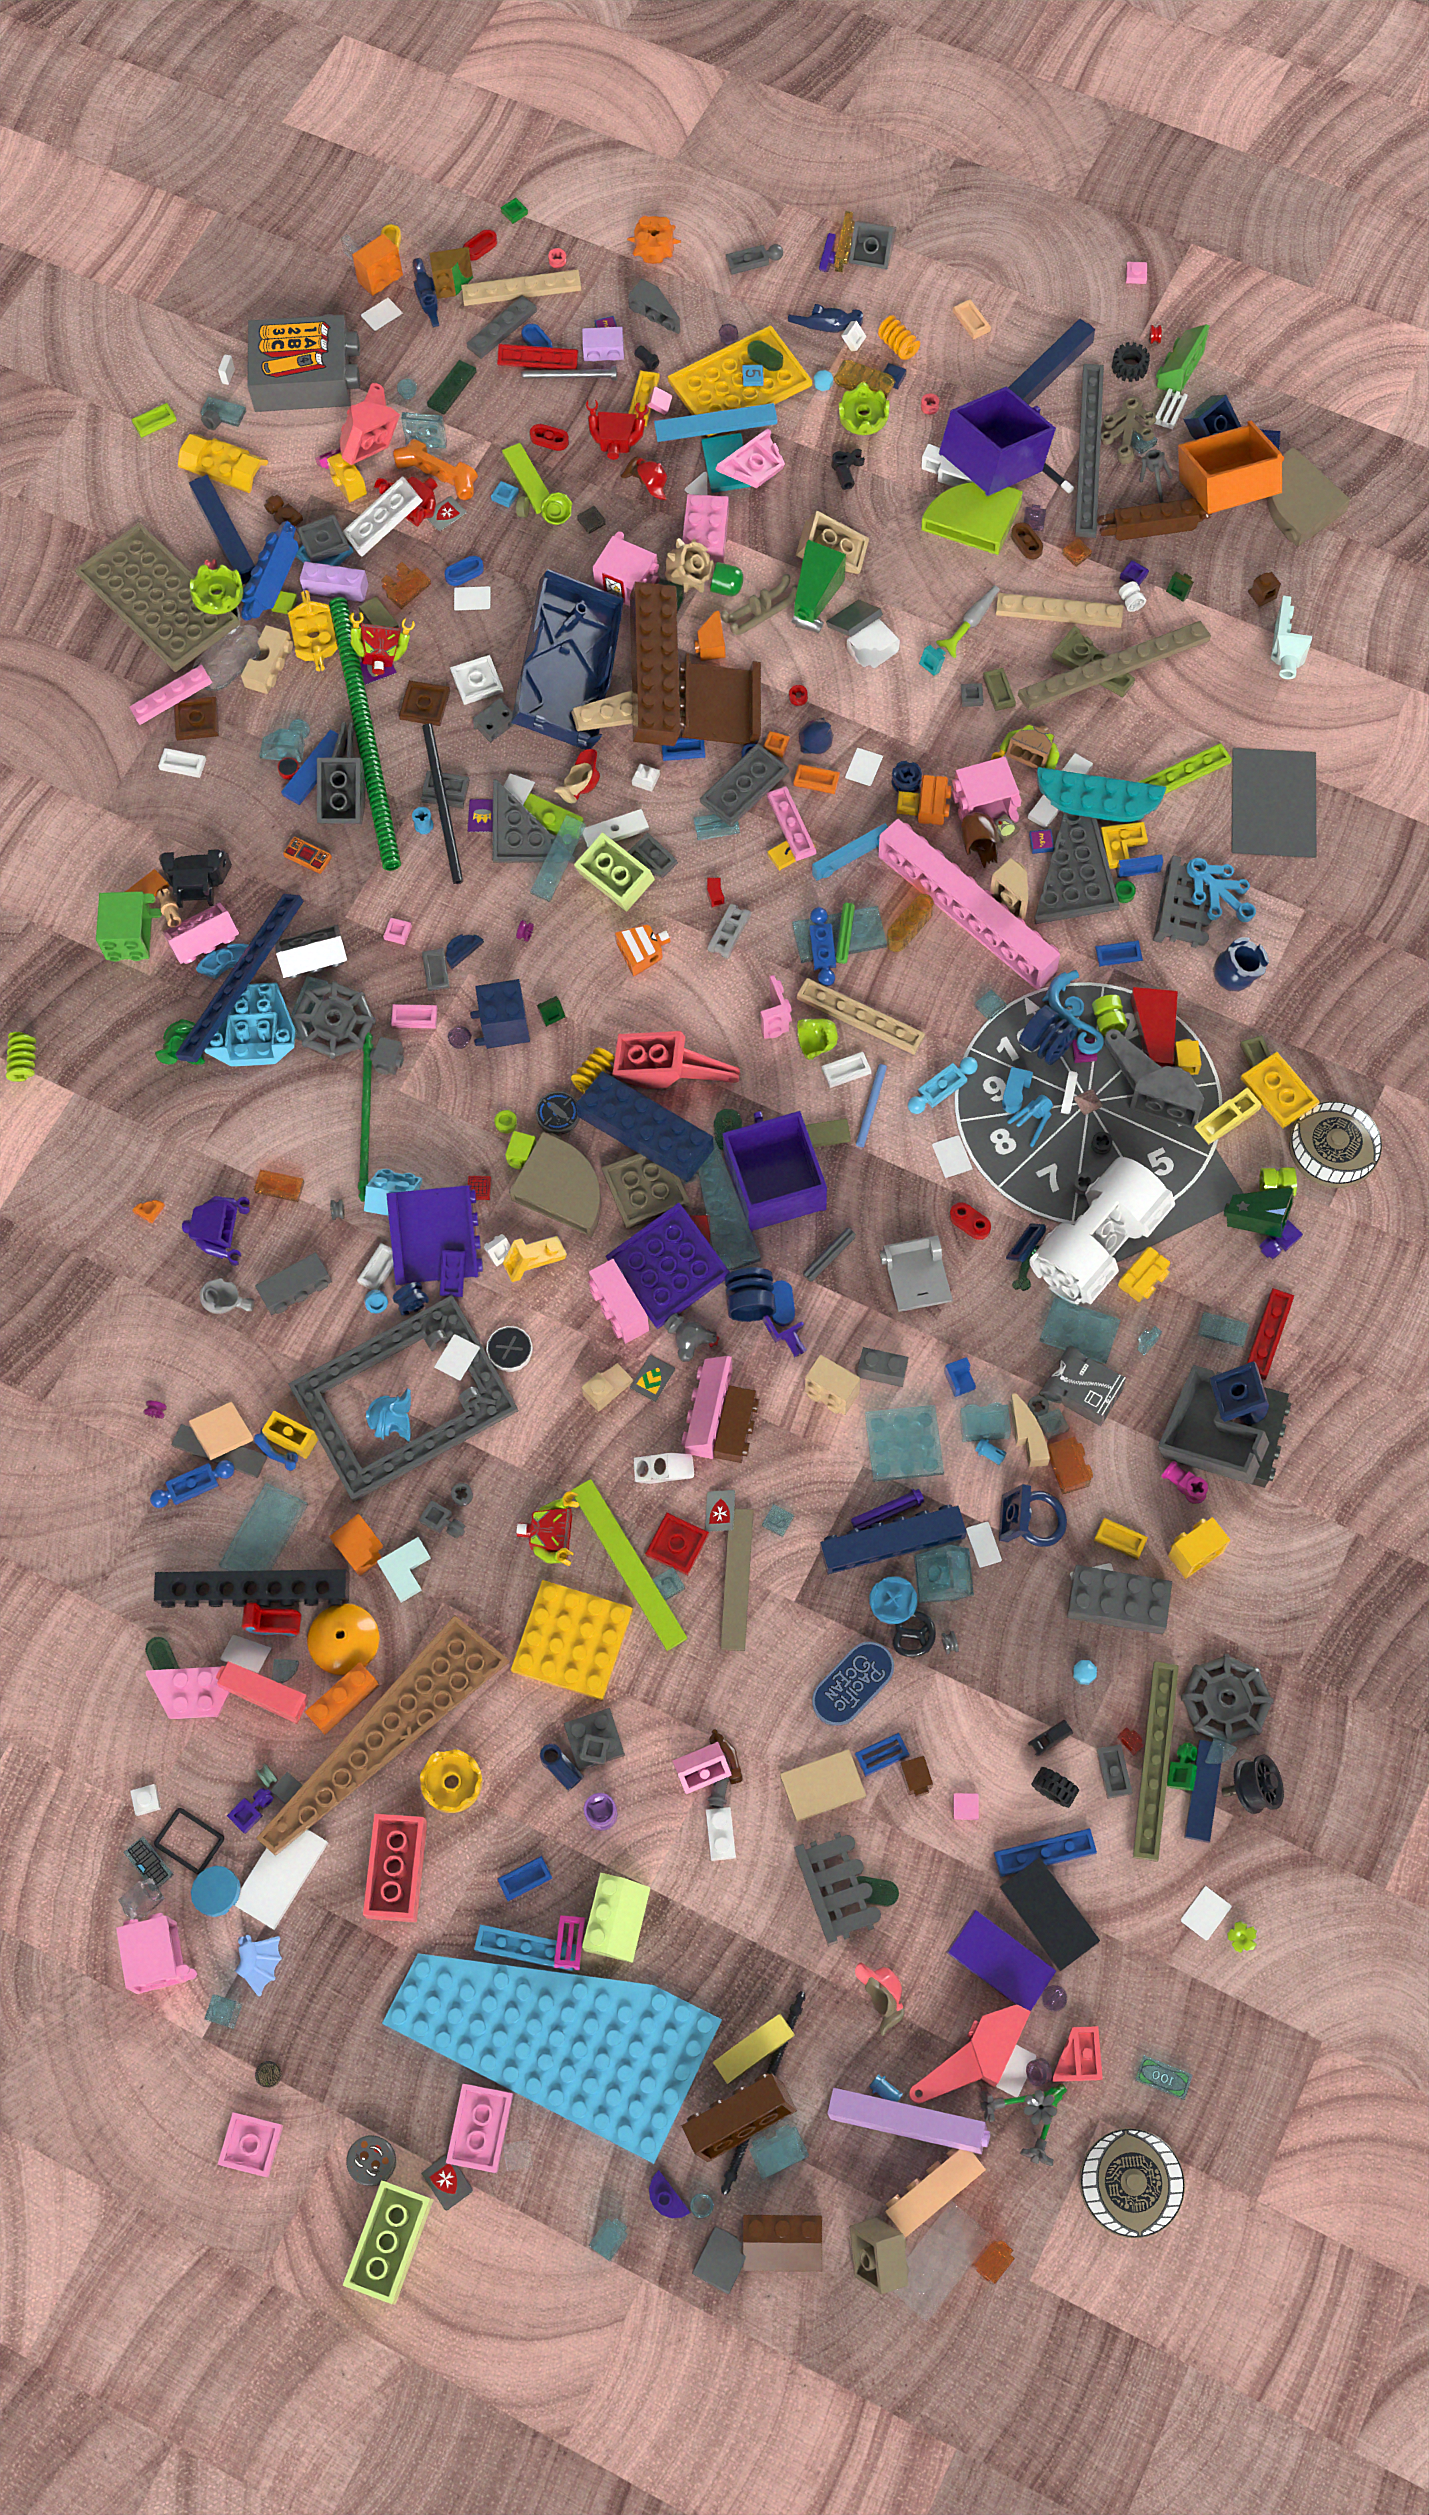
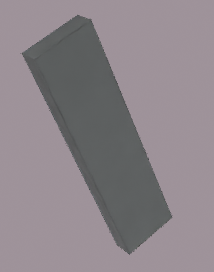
(243, 1459)

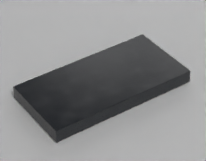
(1049, 1914)

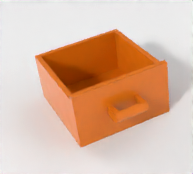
(1230, 468)

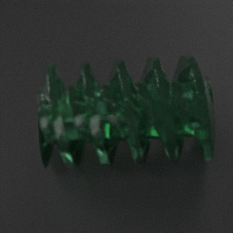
(725, 1121)

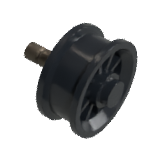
(1257, 1784)

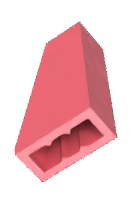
(262, 1691)

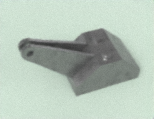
(1158, 1091)

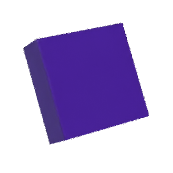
(1134, 573)

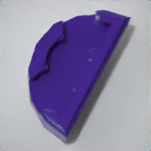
(829, 254)
(665, 2198)

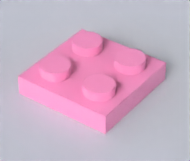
(250, 2144)

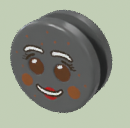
(371, 2160)

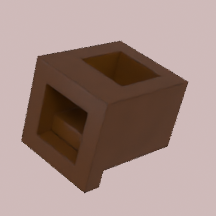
(1265, 584)

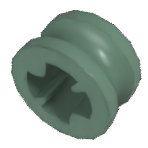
(266, 1775)

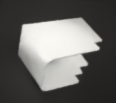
(873, 644)
(678, 1467)

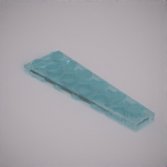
(726, 1220)

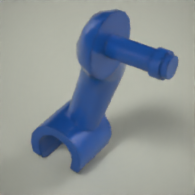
(289, 1459)

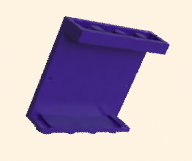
(426, 1224)

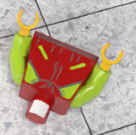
(378, 644)
(551, 1530)

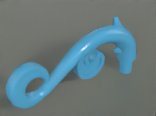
(1072, 1015)

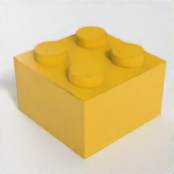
(1198, 1547)

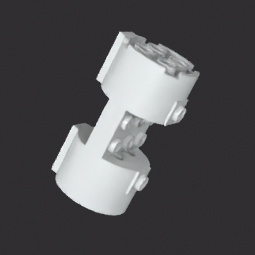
(1122, 1205)

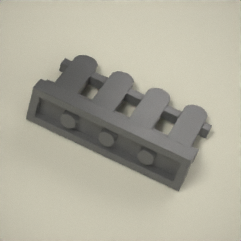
(1177, 911)
(841, 1899)

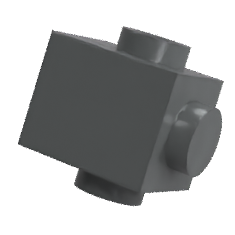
(387, 1056)

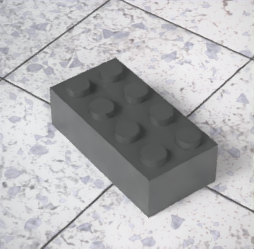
(1119, 1599)

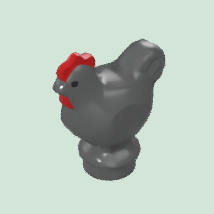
(689, 1336)

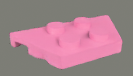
(754, 461)
(188, 1692)

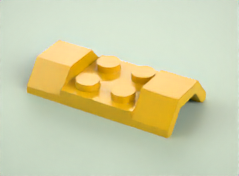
(220, 461)

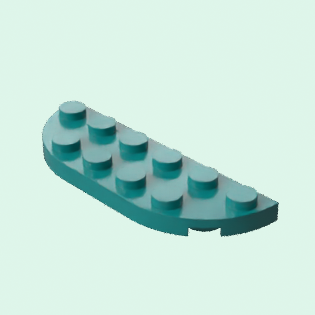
(1099, 795)

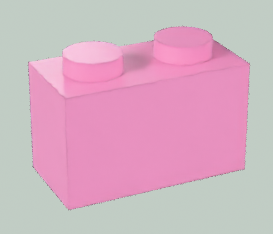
(702, 1768)

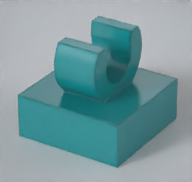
(932, 659)

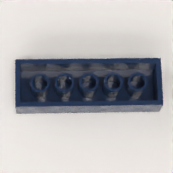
(645, 1126)

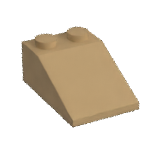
(836, 536)

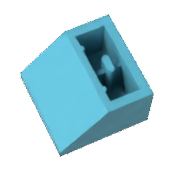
(387, 1182)

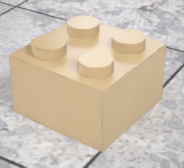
(832, 1385)

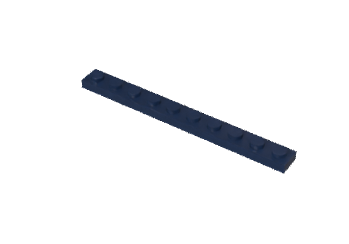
(239, 978)

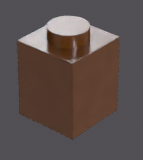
(916, 1776)

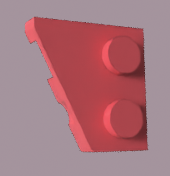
(1080, 2057)

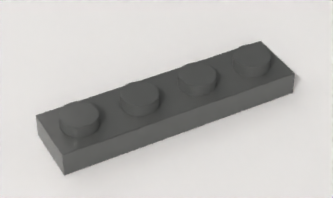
(501, 327)

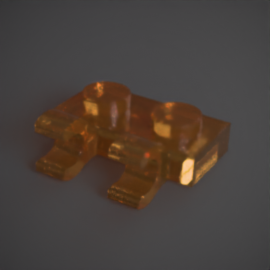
(409, 586)

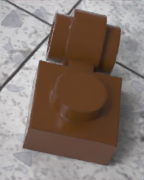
(287, 513)

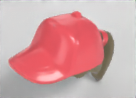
(885, 1993)

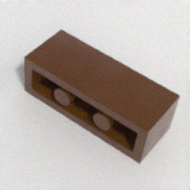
(736, 1424)

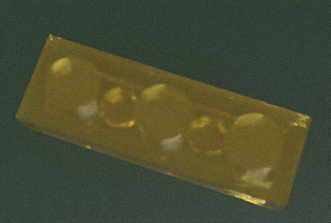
(845, 242)

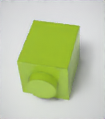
(519, 1149)

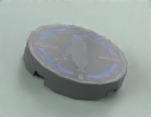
(557, 1112)

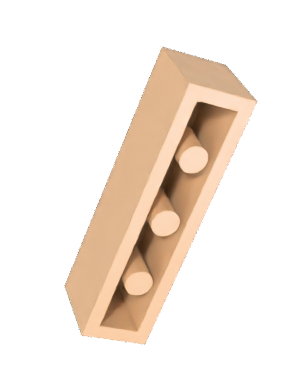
(934, 2191)

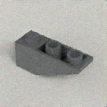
(651, 303)

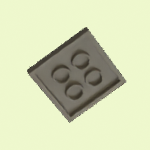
(643, 1189)

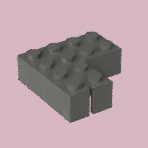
(1206, 1442)

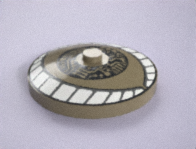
(1335, 1144)
(1132, 2183)

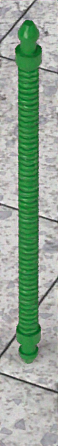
(365, 1125)

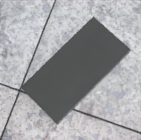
(744, 785)

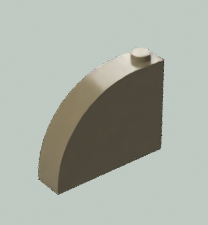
(1306, 500)
(559, 1185)

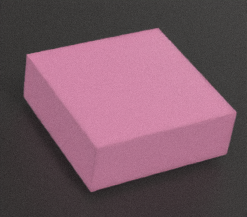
(659, 400)
(397, 931)
(965, 1806)

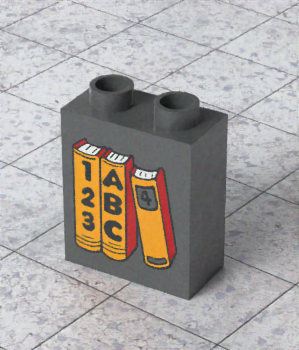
(301, 363)

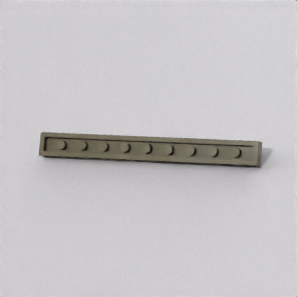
(1114, 665)

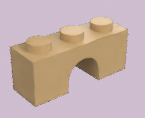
(263, 674)

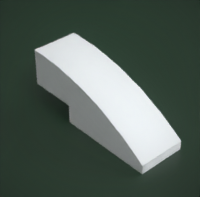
(940, 465)

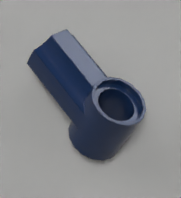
(562, 1768)

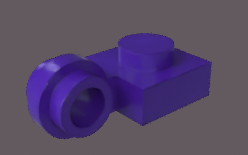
(246, 1814)

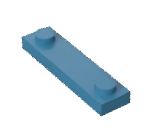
(848, 853)
(520, 1946)

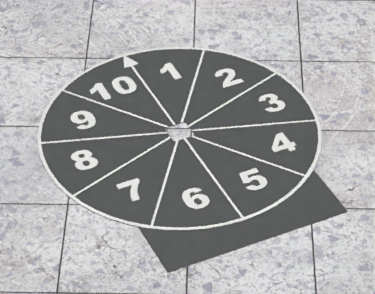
(1044, 1174)

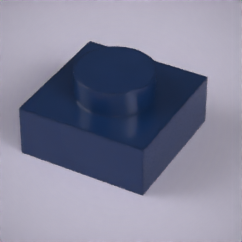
(897, 373)

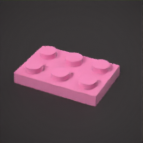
(479, 2128)

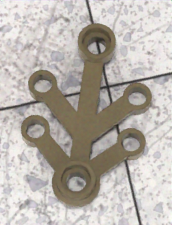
(1131, 408)

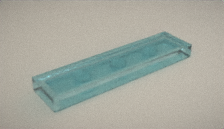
(558, 858)

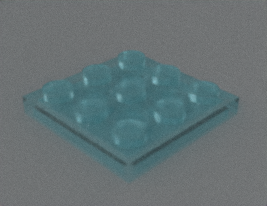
(904, 1443)

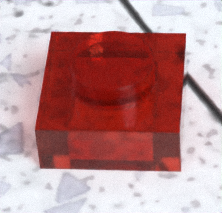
(1131, 1740)

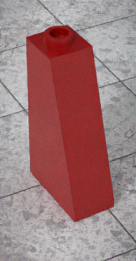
(1156, 1022)

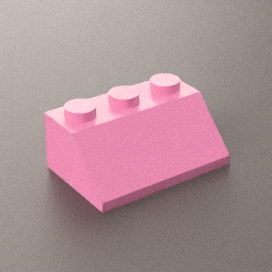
(201, 933)

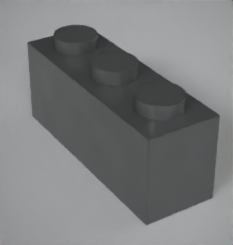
(293, 1284)

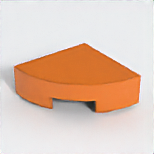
(149, 1210)

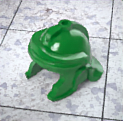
(174, 1037)

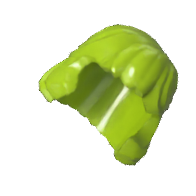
(816, 1036)

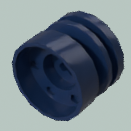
(1052, 1038)
(750, 1294)

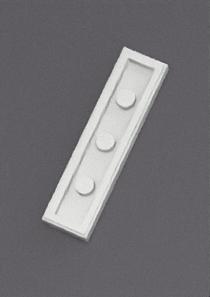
(1044, 812)

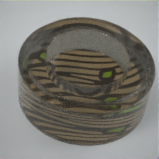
(268, 2074)

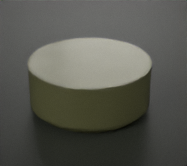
(522, 507)

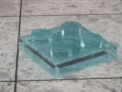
(424, 428)

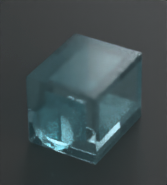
(223, 2011)
(609, 2238)

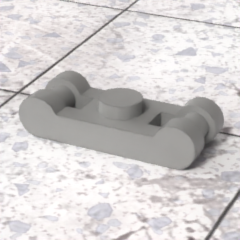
(729, 930)

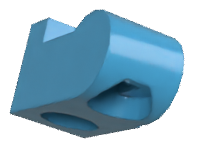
(1013, 1095)

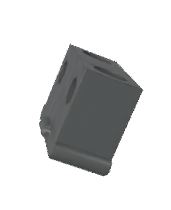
(494, 720)

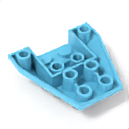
(255, 1029)

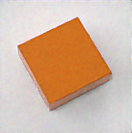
(776, 743)

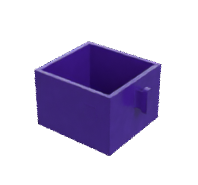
(997, 440)
(774, 1170)

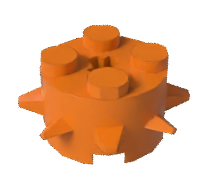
(654, 239)

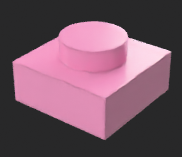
(1136, 272)

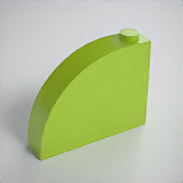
(973, 517)

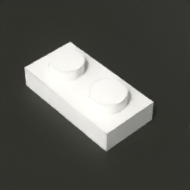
(720, 1834)

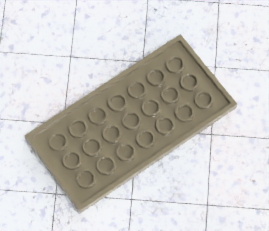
(154, 597)

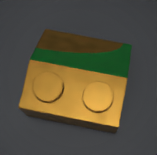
(450, 271)

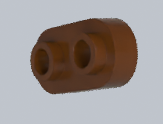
(1028, 542)

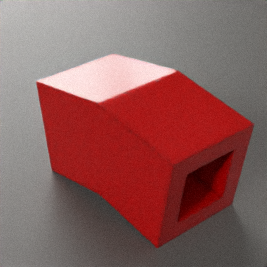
(714, 892)

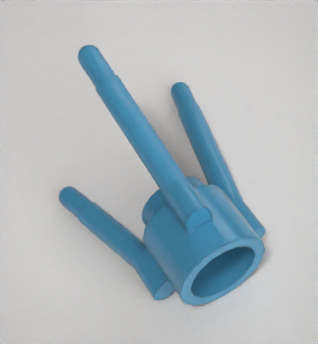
(1038, 1108)

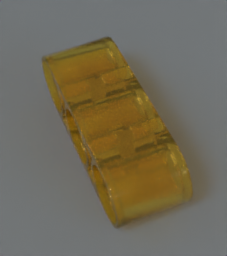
(853, 373)
(913, 914)

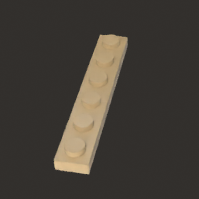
(521, 286)
(1059, 610)
(860, 1016)

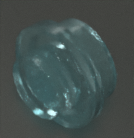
(407, 388)

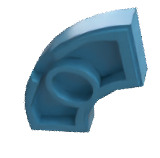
(221, 960)

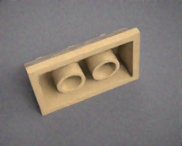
(1011, 887)

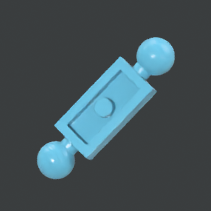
(942, 1085)

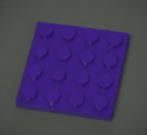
(669, 1265)

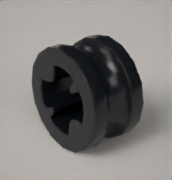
(1104, 1148)

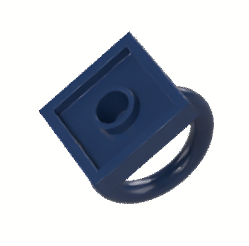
(1017, 1514)

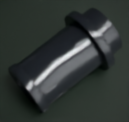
(650, 360)

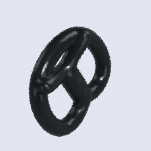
(915, 1634)

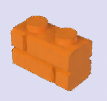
(933, 800)

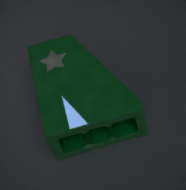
(1260, 1211)

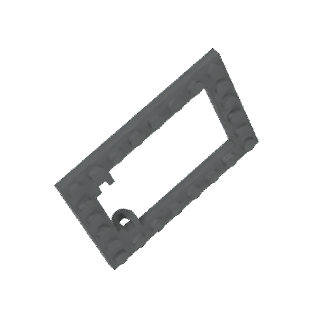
(432, 1324)

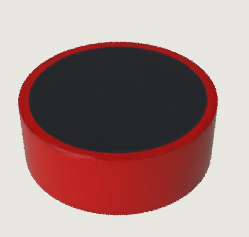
(287, 768)

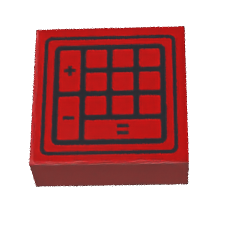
(482, 1186)

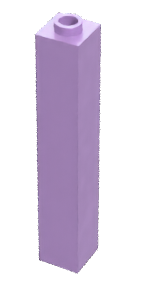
(908, 2121)

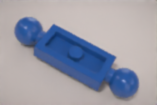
(822, 946)
(192, 1484)

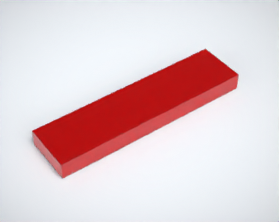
(537, 357)
(1270, 1330)

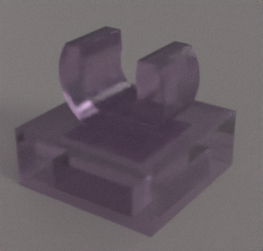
(1035, 517)

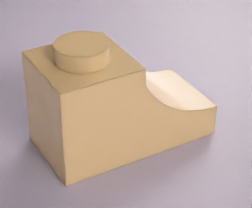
(606, 1386)

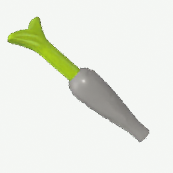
(970, 620)

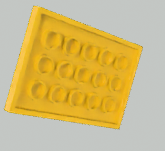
(717, 379)

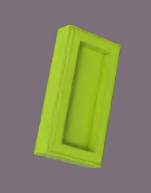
(154, 420)

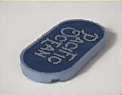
(853, 1684)

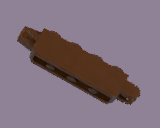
(1152, 519)

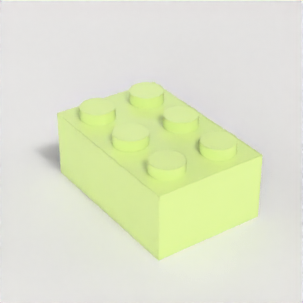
(614, 871)

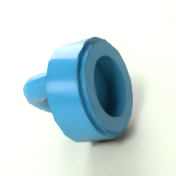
(376, 1301)

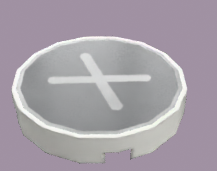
(509, 1348)

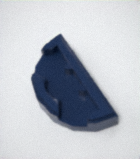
(461, 947)

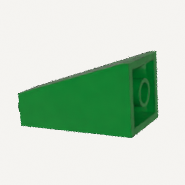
(819, 580)

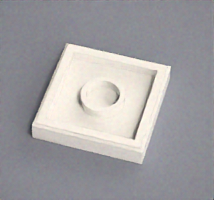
(476, 679)

